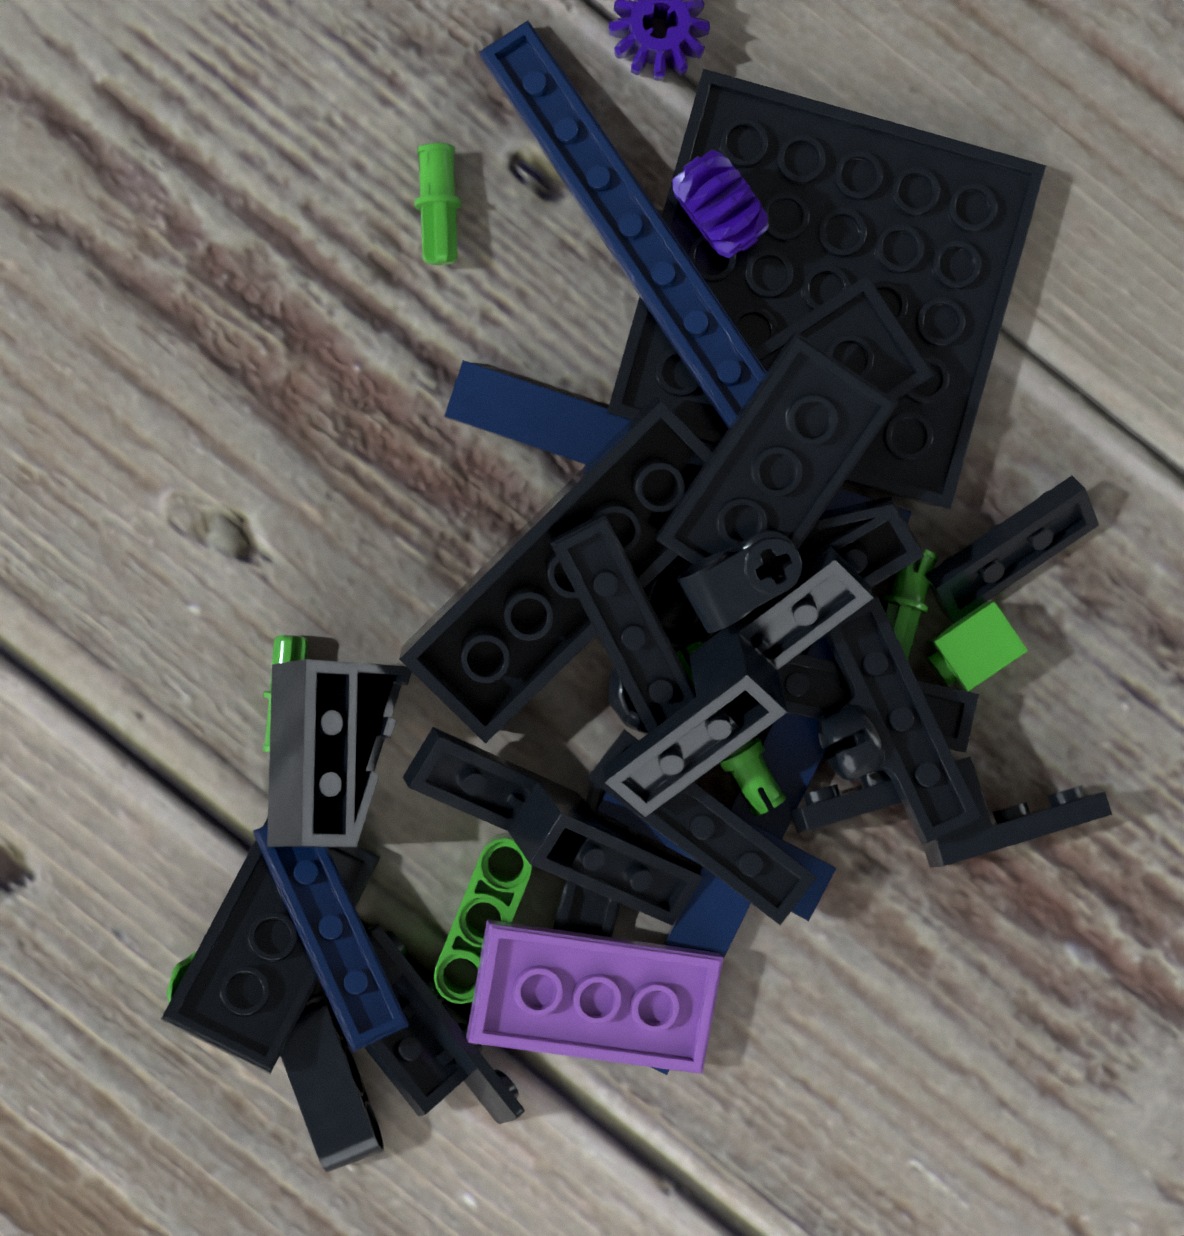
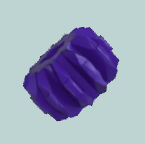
(679, 40)
(720, 203)

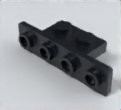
(433, 1051)

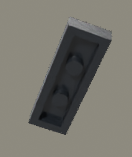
(1012, 549)

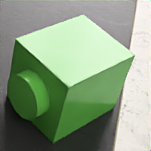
(974, 647)

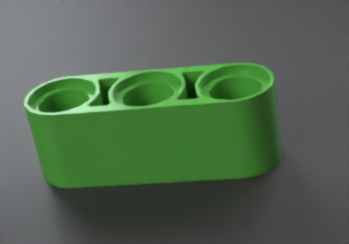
(464, 939)

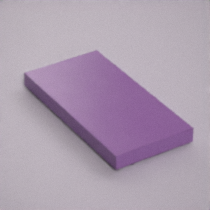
(594, 997)

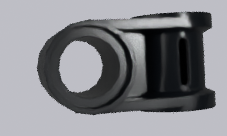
(730, 587)

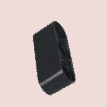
(330, 1088)

